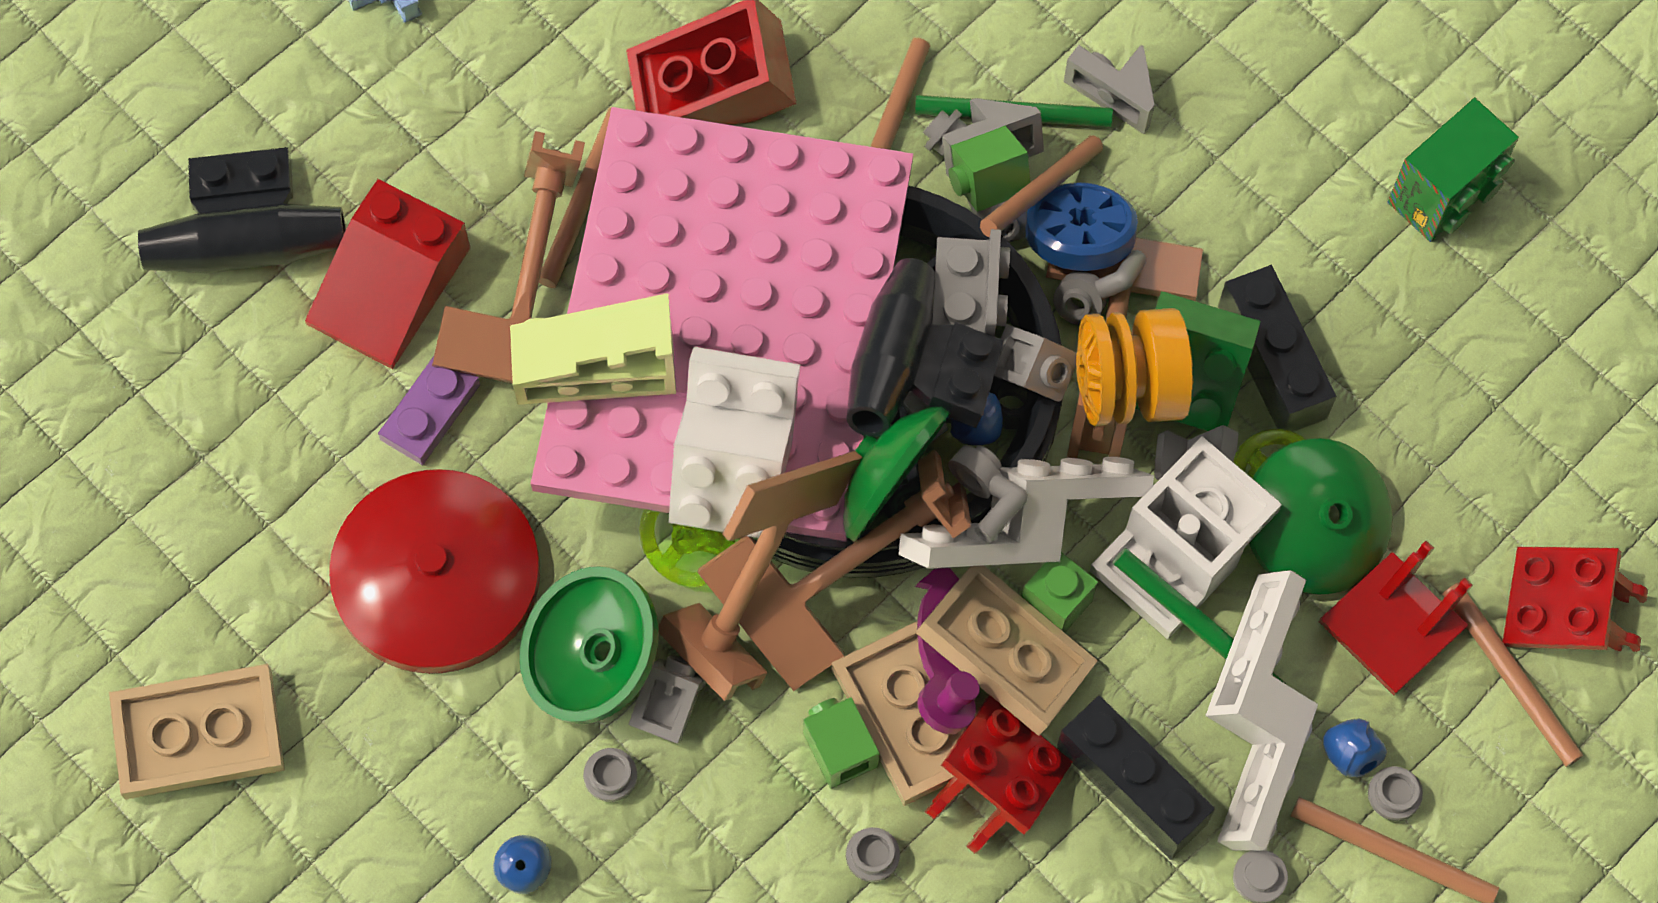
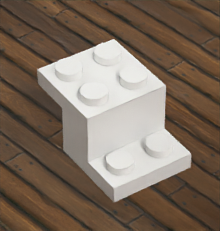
(730, 434)
(1188, 531)

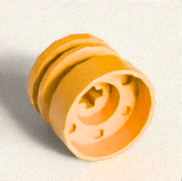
(1141, 367)

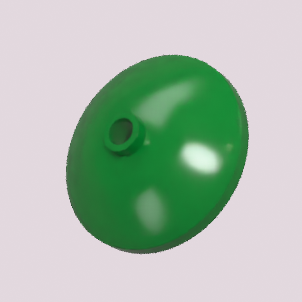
(886, 465)
(1301, 537)
(569, 641)

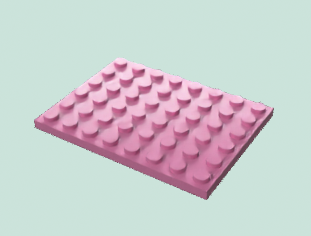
(763, 255)

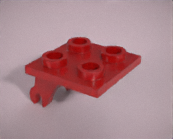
(1567, 598)
(1395, 620)
(1006, 767)

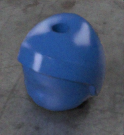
(988, 429)
(1354, 747)
(533, 853)

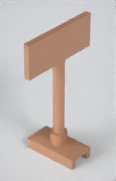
(1167, 269)
(482, 342)
(767, 505)
(778, 610)

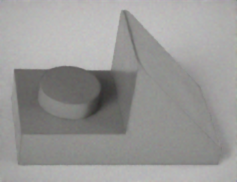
(1123, 90)
(989, 115)

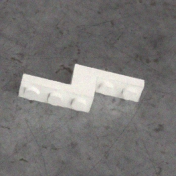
(1038, 526)
(1262, 711)

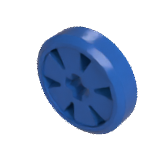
(1082, 227)

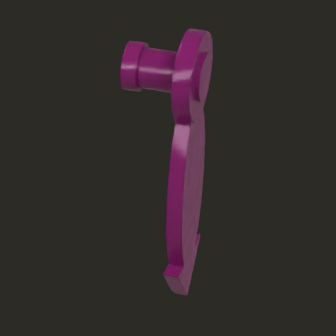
(949, 696)

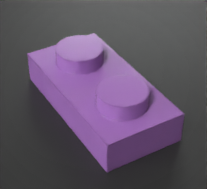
(428, 411)

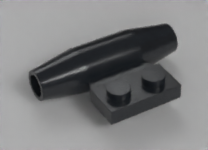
(241, 218)
(907, 353)

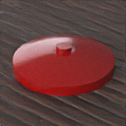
(434, 571)

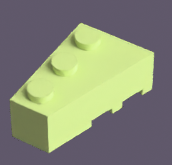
(595, 353)

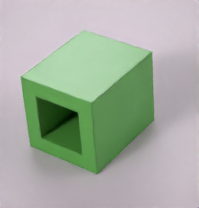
(989, 168)
(1060, 591)
(840, 741)

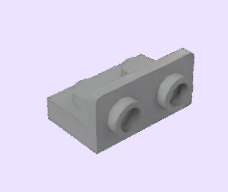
(968, 282)

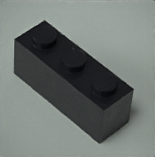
(1282, 355)
(1135, 777)

